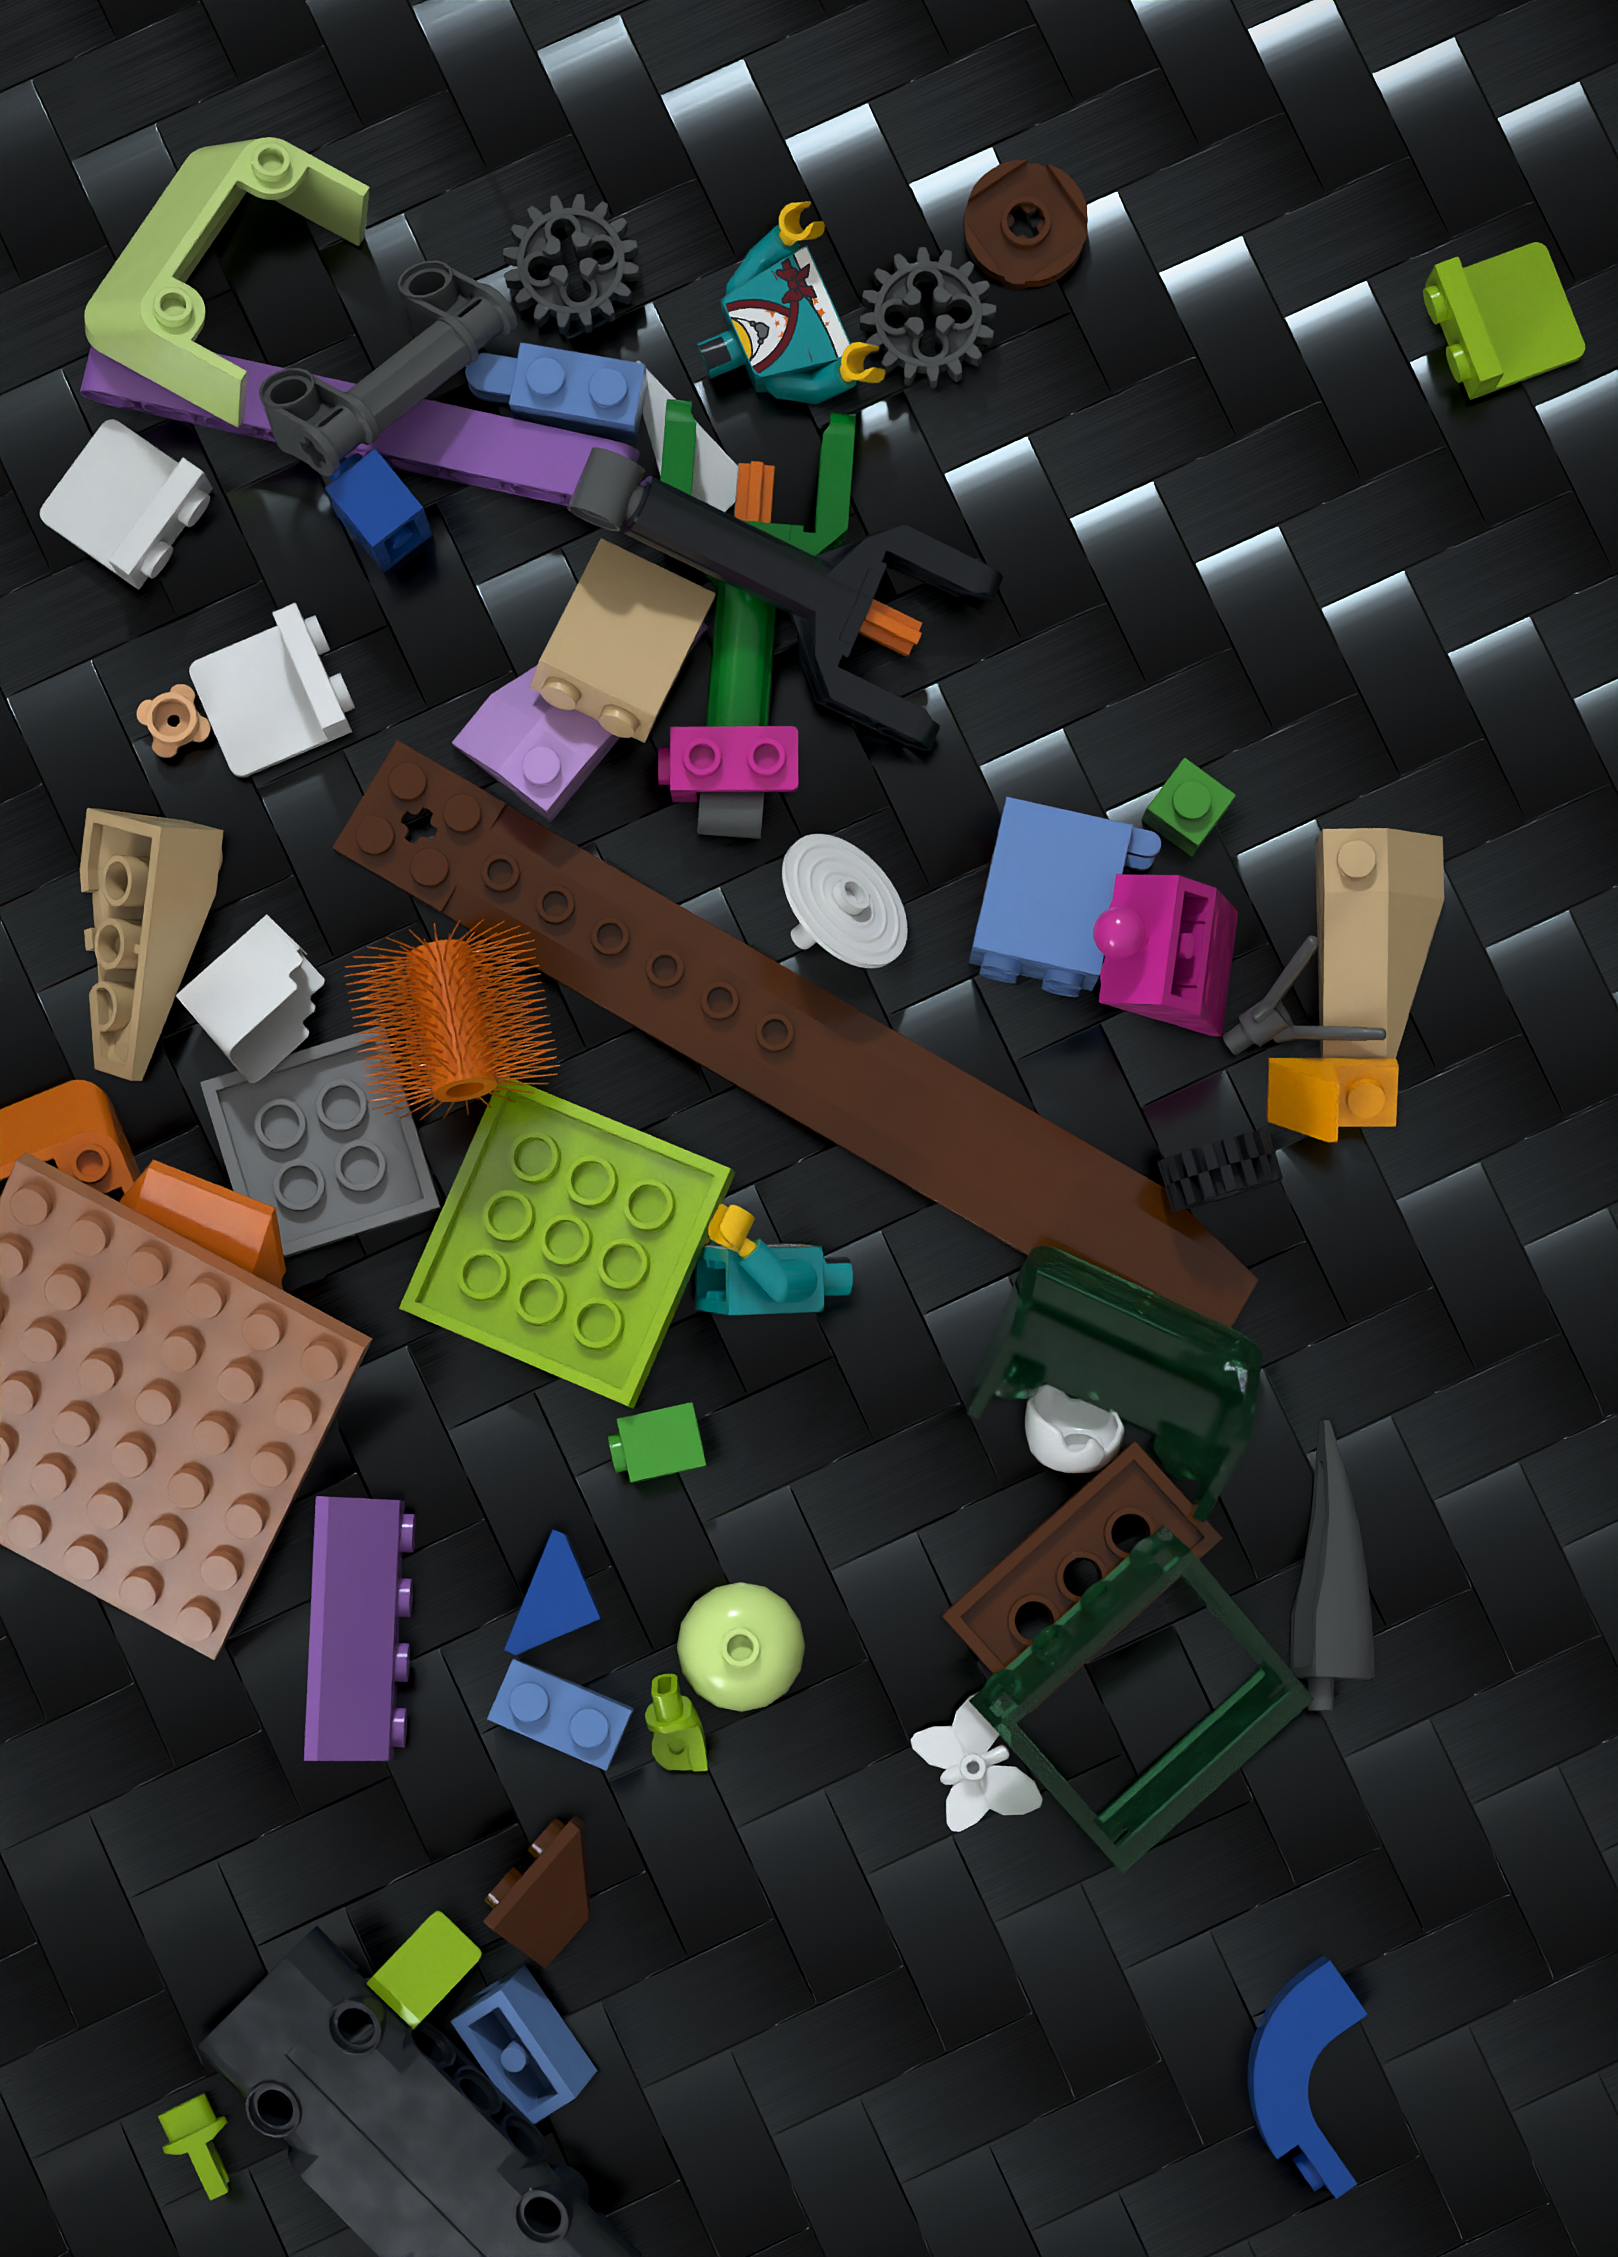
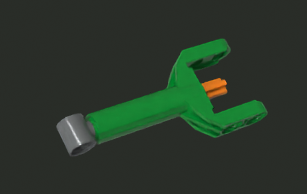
(742, 623)

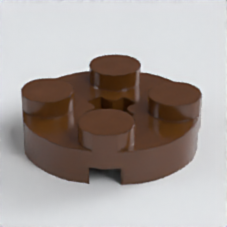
(1032, 189)

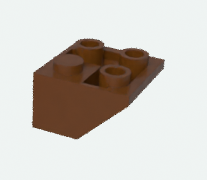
(551, 1899)

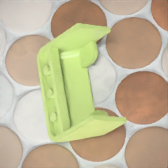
(146, 310)

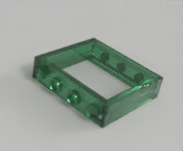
(1197, 1761)

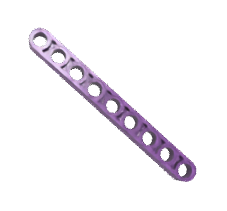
(426, 440)

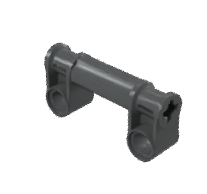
(450, 324)

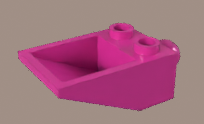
(1167, 950)

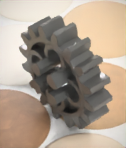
(540, 247)
(951, 291)

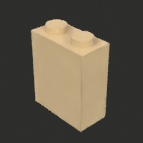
(621, 641)

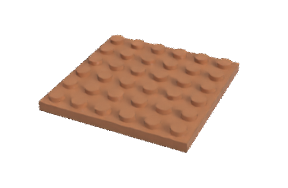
(151, 1405)

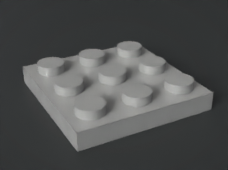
(318, 1146)

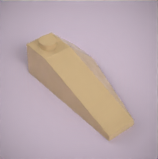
(149, 901)
(1374, 930)

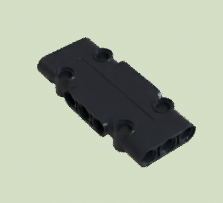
(397, 2122)

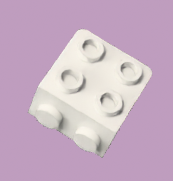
(126, 502)
(272, 694)

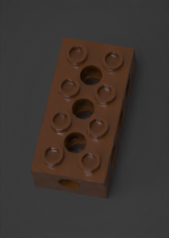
(1075, 1530)

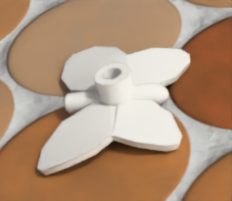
(972, 1770)

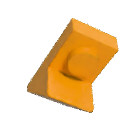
(1331, 1093)

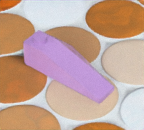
(534, 746)

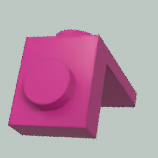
(729, 760)

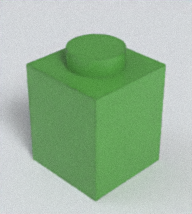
(1188, 807)
(658, 1443)

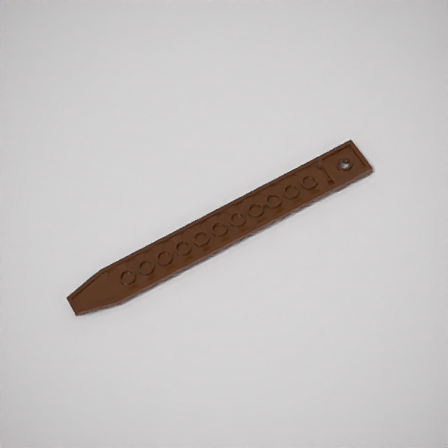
(781, 1036)

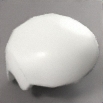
(1071, 1432)

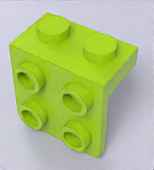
(1503, 318)

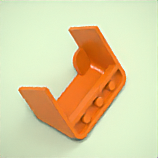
(75, 1129)

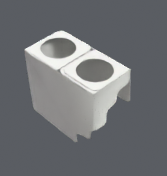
(255, 999)

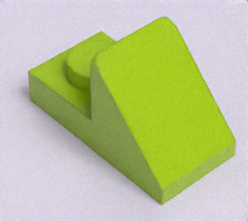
(425, 1968)

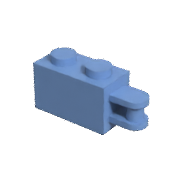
(564, 390)

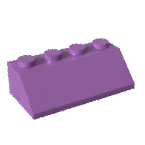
(356, 1629)

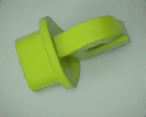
(676, 1728)
(191, 2130)

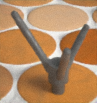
(1271, 1020)

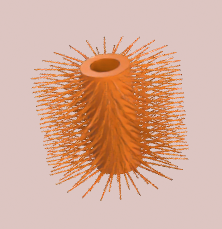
(451, 1020)

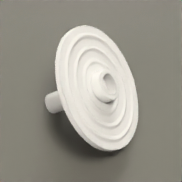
(843, 902)

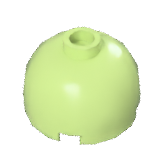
(740, 1646)

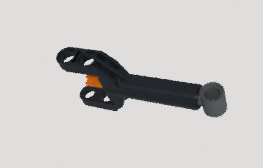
(823, 594)

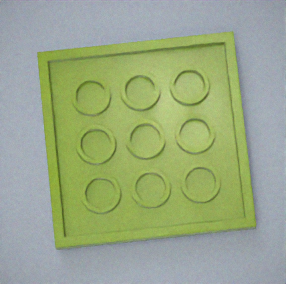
(567, 1241)

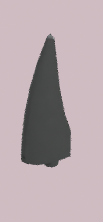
(1333, 1600)

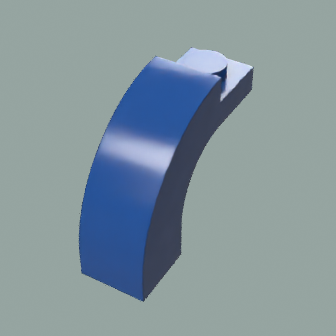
(1284, 2048)

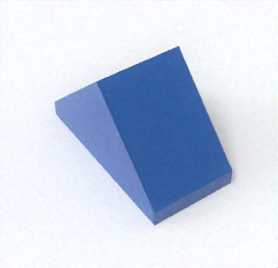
(556, 1599)

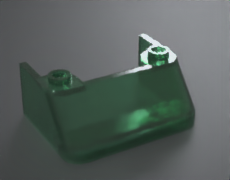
(1130, 1357)

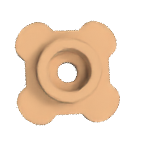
(157, 712)

